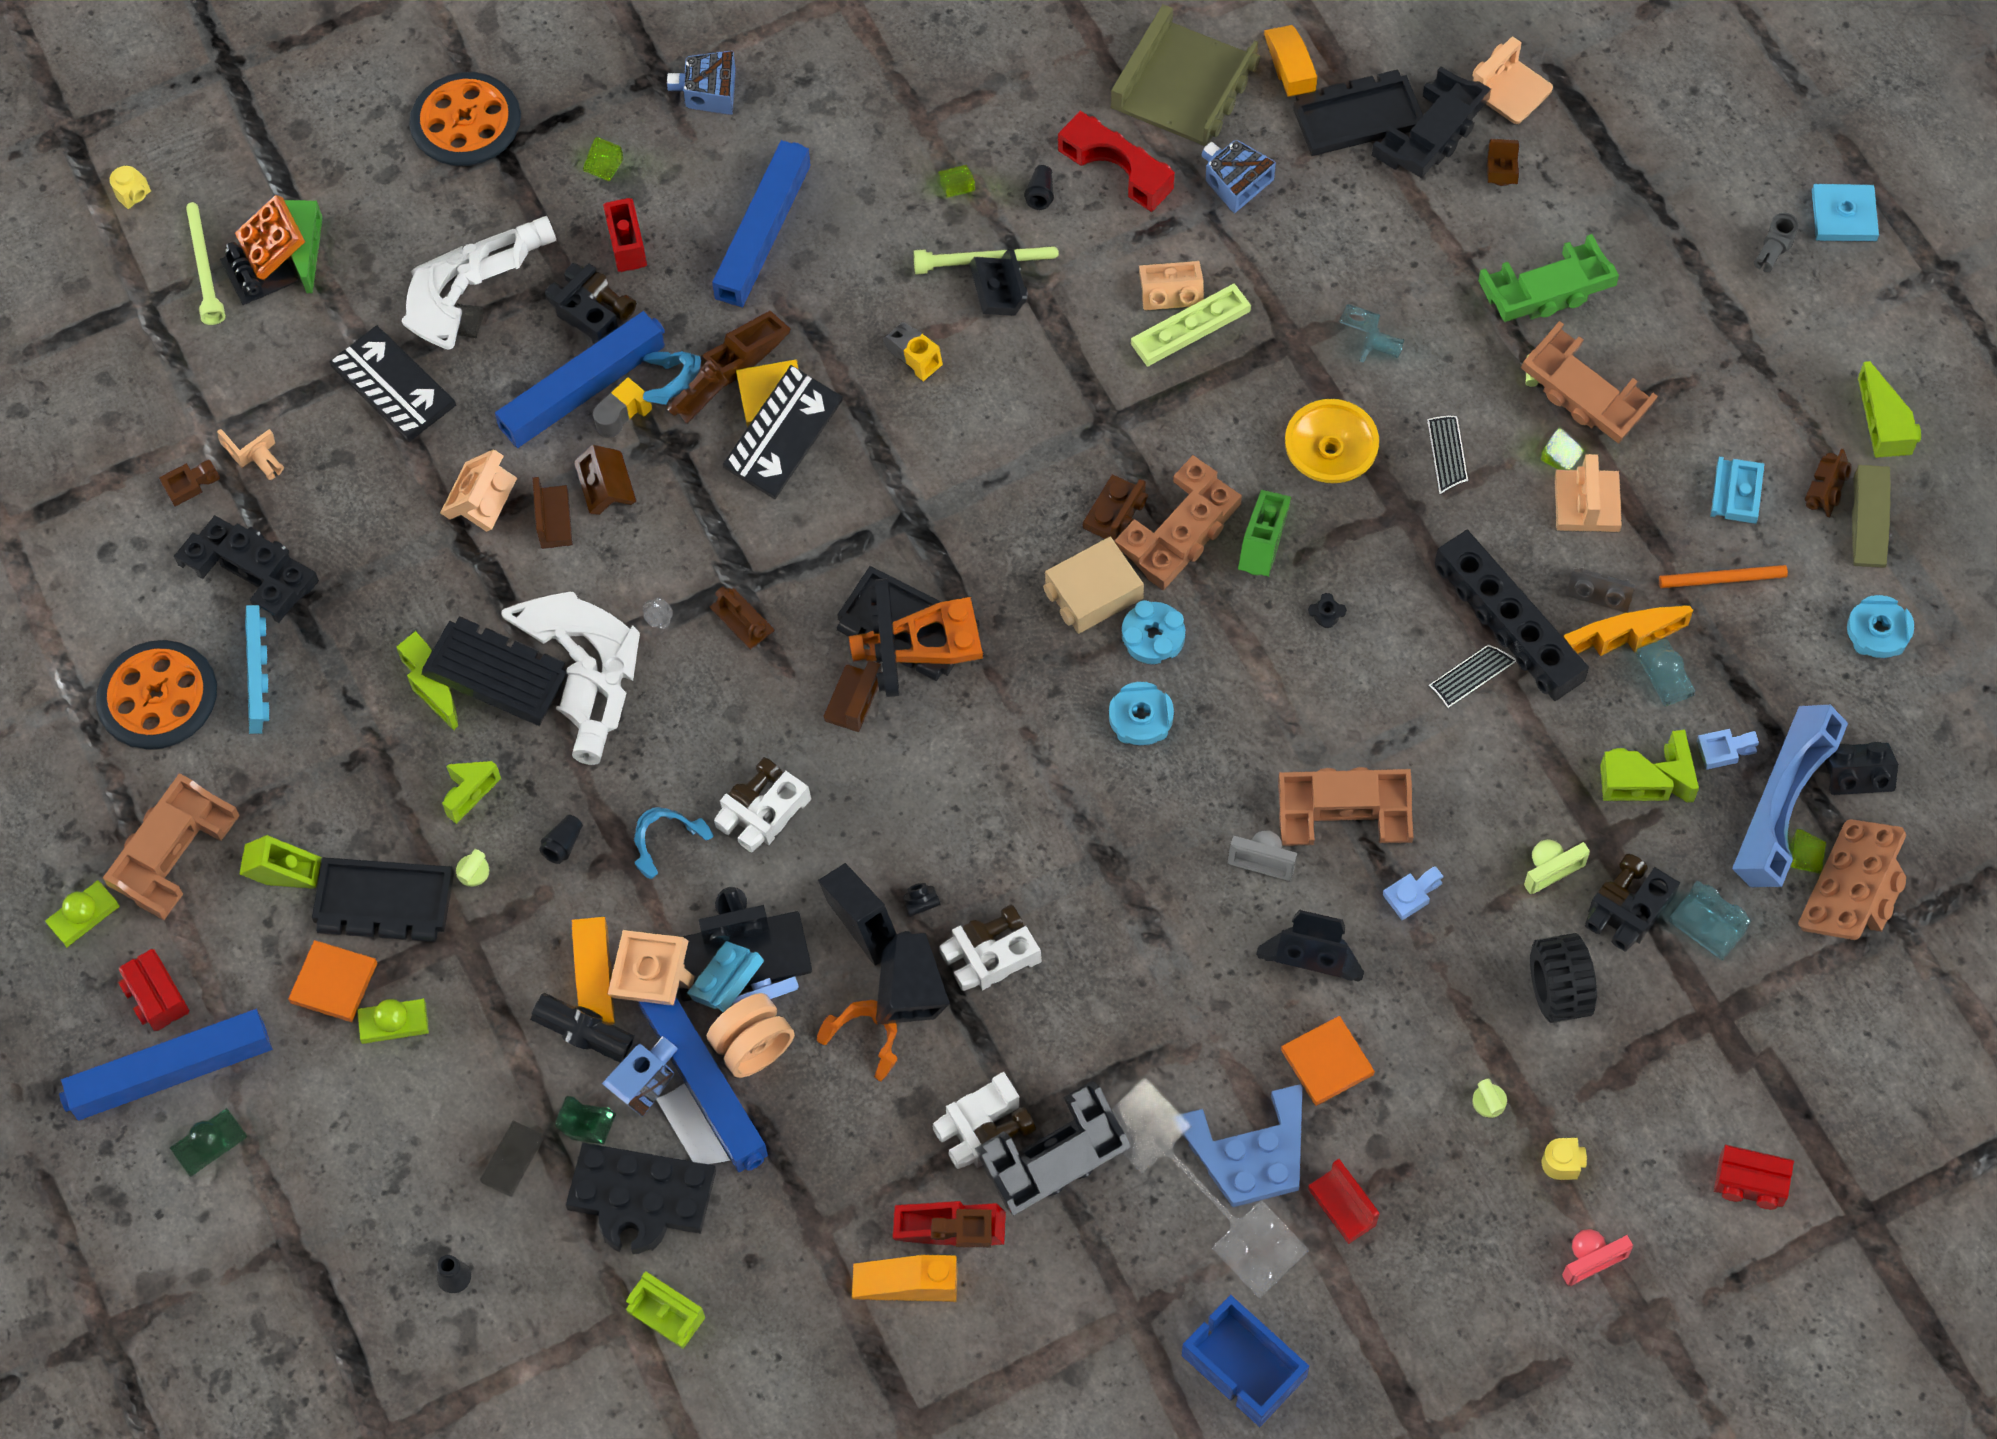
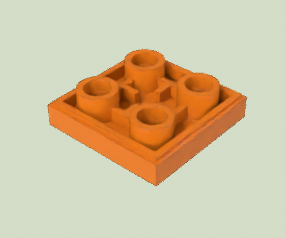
(269, 237)
(332, 981)
(1327, 1060)

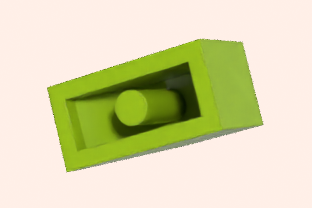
(1632, 778)
(279, 864)

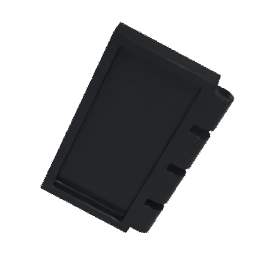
(1356, 114)
(857, 614)
(495, 672)
(382, 896)

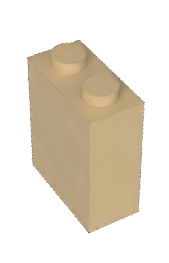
(1093, 585)

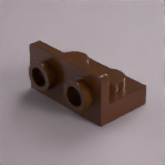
(1115, 507)

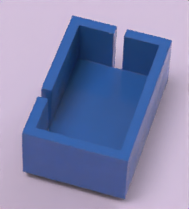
(1245, 1360)

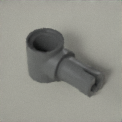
(1776, 241)

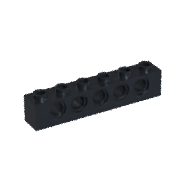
(1466, 552)

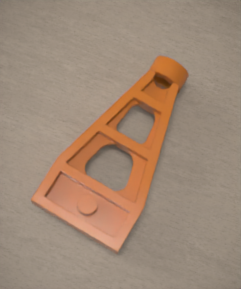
(960, 632)

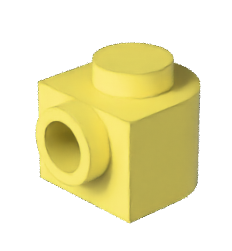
(129, 185)
(1564, 1159)

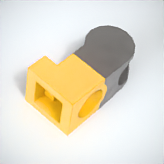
(914, 350)
(619, 408)

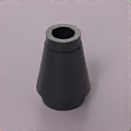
(1039, 191)
(561, 839)
(452, 1274)

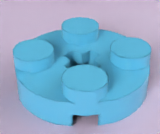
(1150, 615)
(1872, 642)
(1135, 730)

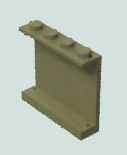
(1183, 79)

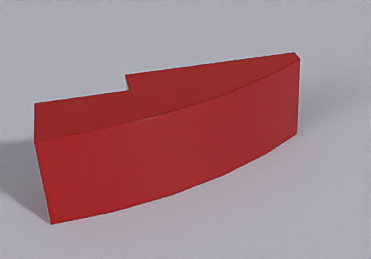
(914, 1221)

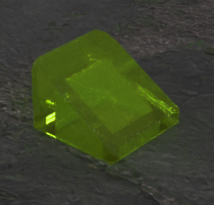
(603, 159)
(957, 181)
(1561, 451)
(1807, 851)

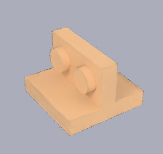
(480, 490)
(1588, 498)
(650, 968)

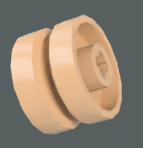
(750, 1035)

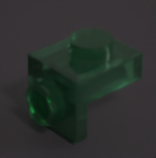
(584, 1122)

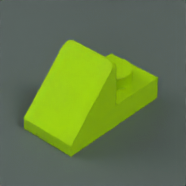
(1680, 766)
(474, 783)

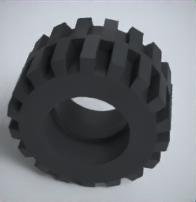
(1563, 977)

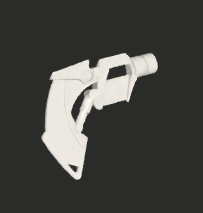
(439, 318)
(617, 645)

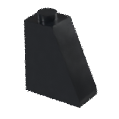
(859, 911)
(909, 981)

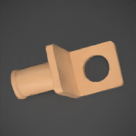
(254, 451)

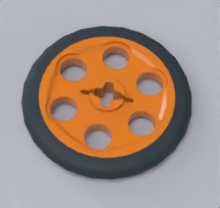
(476, 149)
(141, 660)

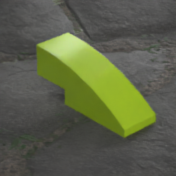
(437, 696)

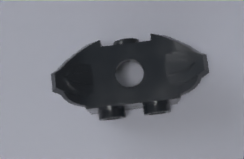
(1313, 945)

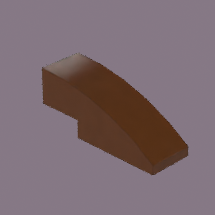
(747, 345)

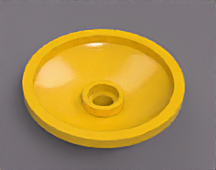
(1335, 427)

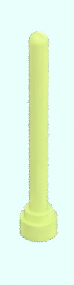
(926, 261)
(211, 308)

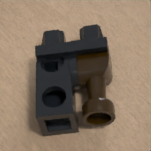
(582, 298)
(1629, 912)

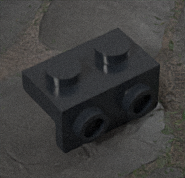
(999, 284)
(1862, 769)

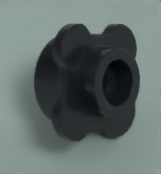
(1323, 618)

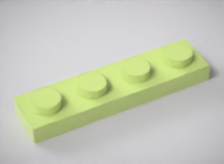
(1190, 324)

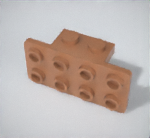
(1857, 882)

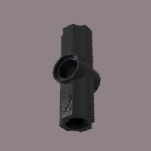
(582, 1027)

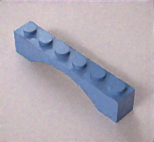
(1810, 741)

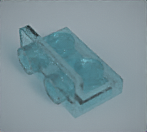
(1710, 920)

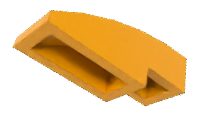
(1291, 60)
(593, 966)

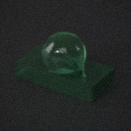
(208, 1141)

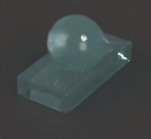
(1666, 672)

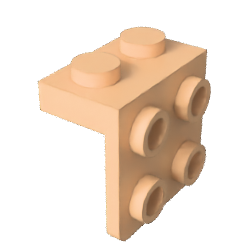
(1513, 85)

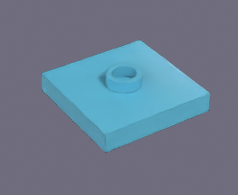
(1845, 212)

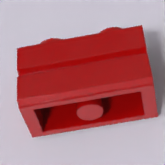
(625, 234)
(153, 990)
(1753, 1177)

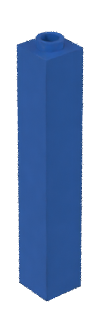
(761, 223)
(580, 379)
(165, 1065)
(707, 1085)

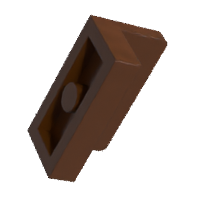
(604, 478)
(552, 515)
(853, 696)

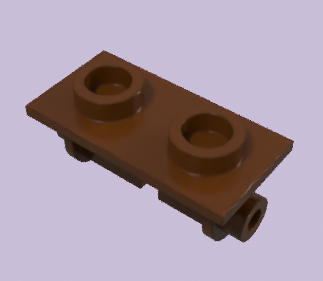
(701, 391)
(1834, 472)
(741, 617)

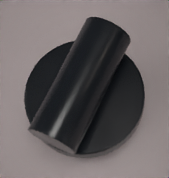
(920, 899)
(730, 900)

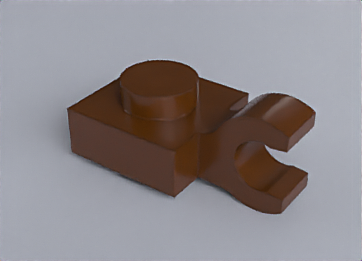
(184, 483)
(970, 1228)

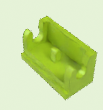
(664, 1310)

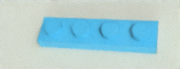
(256, 681)

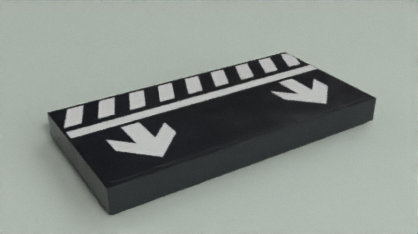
(392, 383)
(782, 432)

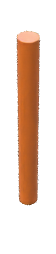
(1723, 576)

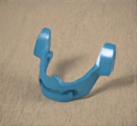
(690, 369)
(645, 862)

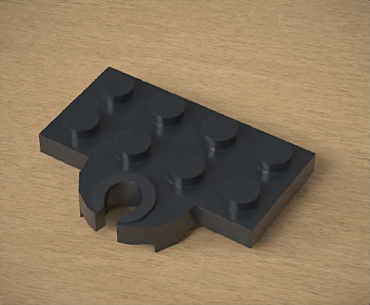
(640, 1194)

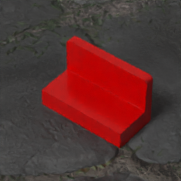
(1344, 1202)

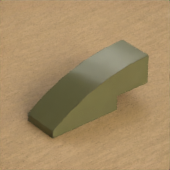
(1871, 515)

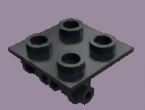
(244, 279)

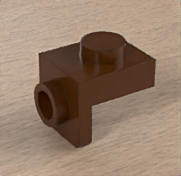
(1502, 162)

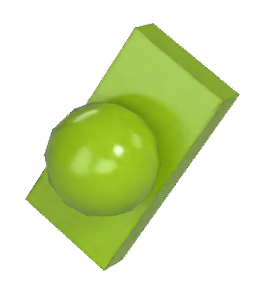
(81, 912)
(392, 1020)

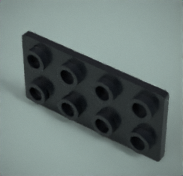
(775, 938)

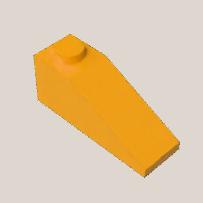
(907, 1279)

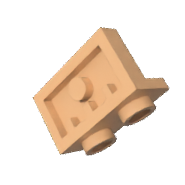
(1171, 285)

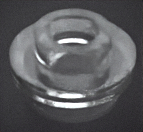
(657, 613)

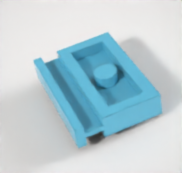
(1737, 490)
(725, 976)

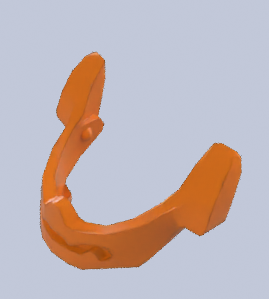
(856, 1009)

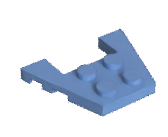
(1256, 1162)

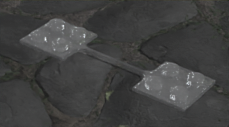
(1256, 1245)

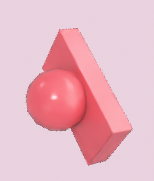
(1594, 1255)

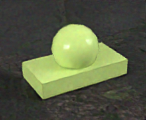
(1554, 864)

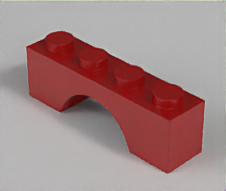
(1088, 141)

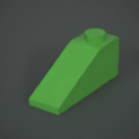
(309, 221)
(1264, 533)

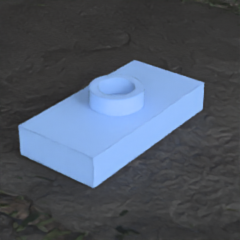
(771, 990)

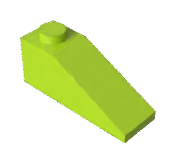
(1887, 415)

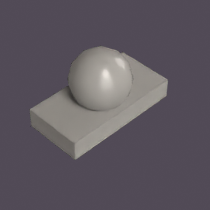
(1263, 855)

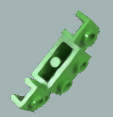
(1551, 286)

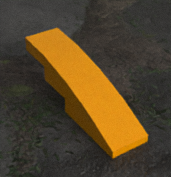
(1634, 628)

